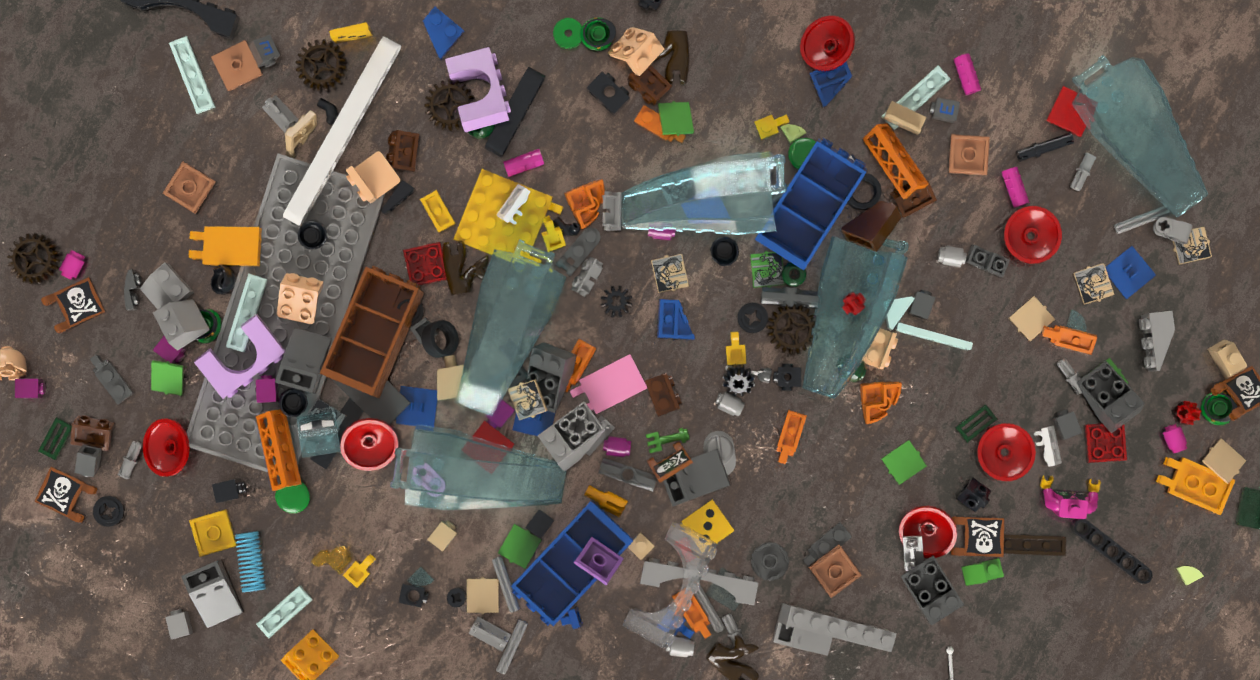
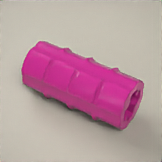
(967, 74)
(523, 162)
(1015, 187)

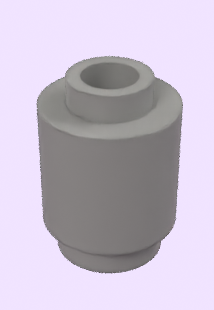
(952, 256)
(729, 403)
(681, 647)

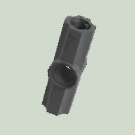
(789, 296)
(615, 470)

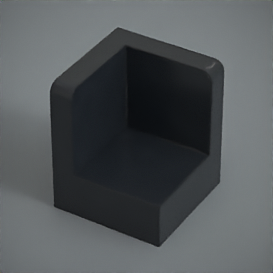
(540, 524)

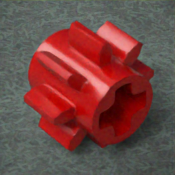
(853, 303)
(1188, 412)

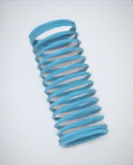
(253, 535)

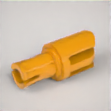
(608, 501)

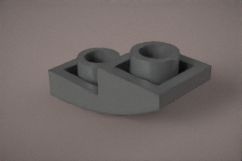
(987, 260)
(131, 284)

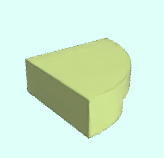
(792, 132)
(1189, 574)

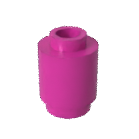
(72, 265)
(1175, 438)

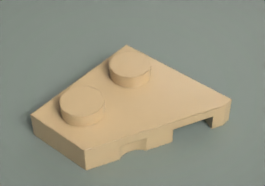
(299, 132)

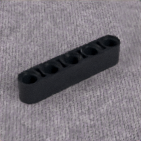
(519, 105)
(1120, 553)

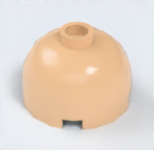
(12, 363)

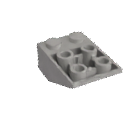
(1157, 332)
(572, 436)
(801, 638)

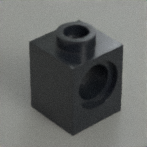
(405, 598)

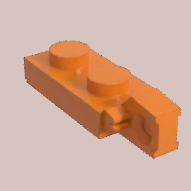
(651, 121)
(1071, 338)
(584, 354)
(790, 435)
(696, 617)

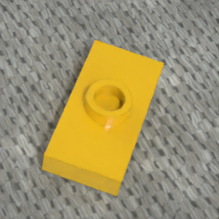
(437, 211)

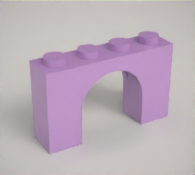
(490, 109)
(227, 380)

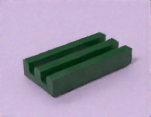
(983, 427)
(60, 446)

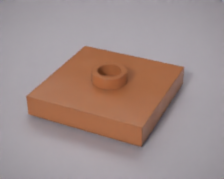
(236, 65)
(968, 154)
(189, 187)
(835, 571)

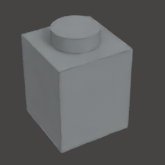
(178, 624)

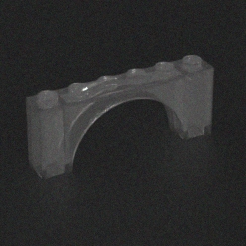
(695, 555)

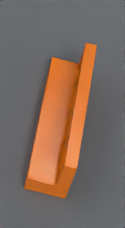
(901, 159)
(281, 449)

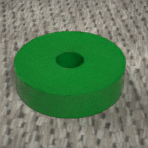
(563, 26)

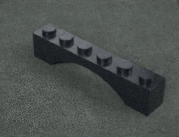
(219, 21)

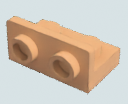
(879, 351)

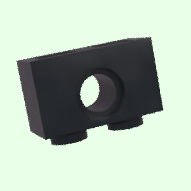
(614, 103)
(229, 490)

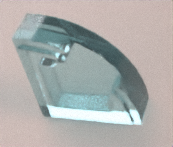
(1076, 321)
(420, 578)

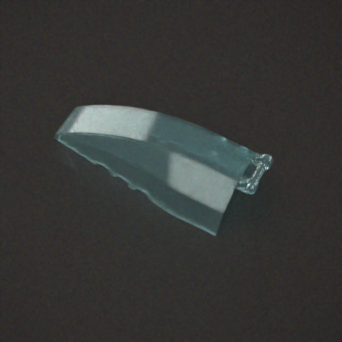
(1136, 126)
(715, 196)
(507, 321)
(844, 339)
(470, 473)

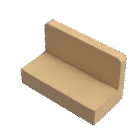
(904, 118)

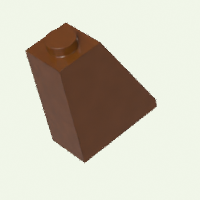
(872, 226)

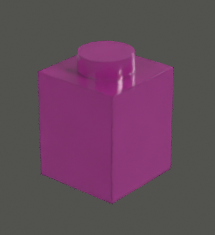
(168, 352)
(29, 388)
(267, 389)
(501, 415)

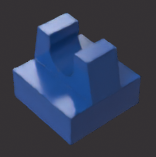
(573, 618)

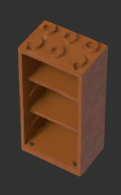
(372, 331)

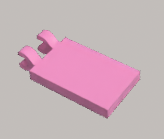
(611, 384)

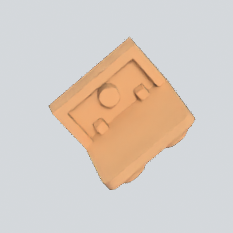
(637, 48)
(373, 177)
(298, 298)

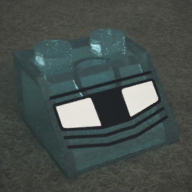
(318, 434)

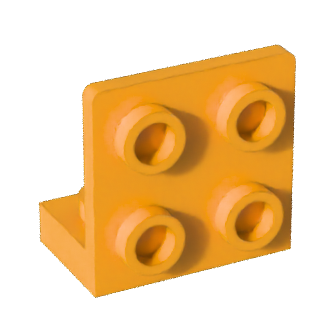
(309, 657)

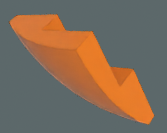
(585, 202)
(878, 398)

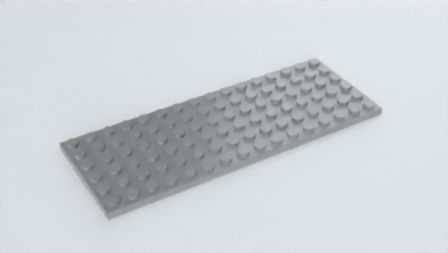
(230, 424)

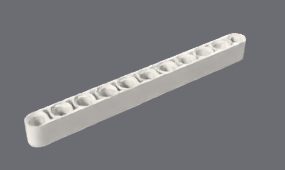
(342, 131)

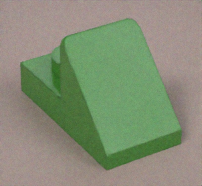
(982, 571)

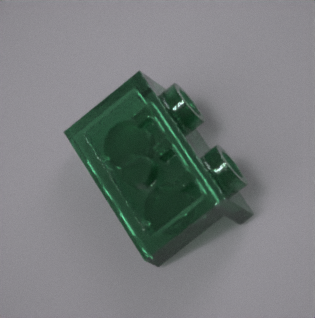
(1249, 508)

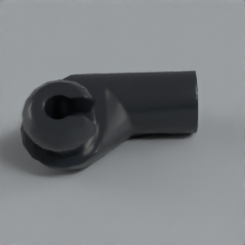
(331, 110)
(567, 229)

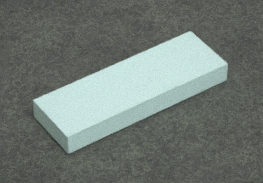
(284, 611)

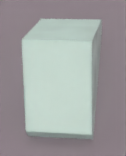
(897, 310)

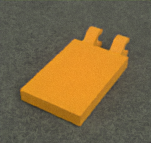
(228, 246)
(1196, 484)

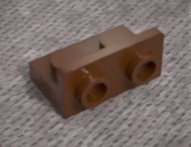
(650, 85)
(402, 150)
(917, 200)
(662, 394)
(91, 432)

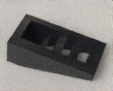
(400, 194)

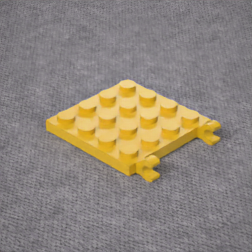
(486, 231)

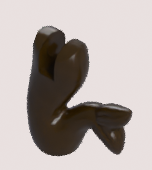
(679, 60)
(453, 268)
(722, 657)

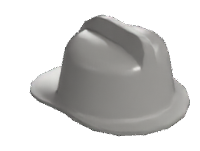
(725, 446)

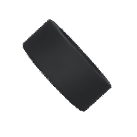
(877, 194)
(451, 336)

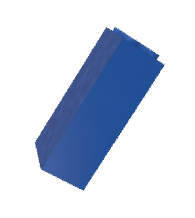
(813, 202)
(553, 580)

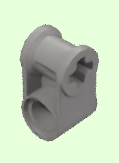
(1175, 230)

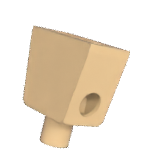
(1227, 358)
(449, 379)

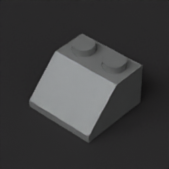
(165, 286)
(181, 322)

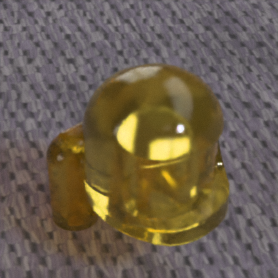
(337, 558)

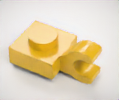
(768, 126)
(552, 236)
(735, 353)
(358, 572)

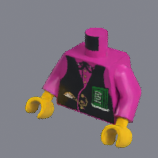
(1070, 503)

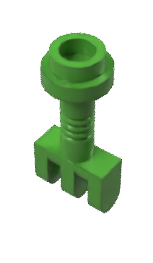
(683, 435)

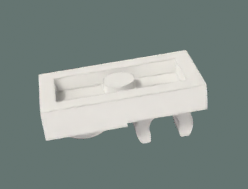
(514, 201)
(1049, 439)

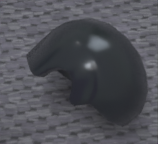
(312, 234)
(724, 251)
(223, 280)
(292, 402)

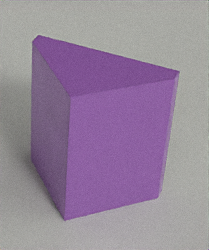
(598, 560)

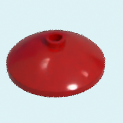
(819, 39)
(1042, 225)
(166, 447)
(1019, 449)
(371, 453)
(936, 539)

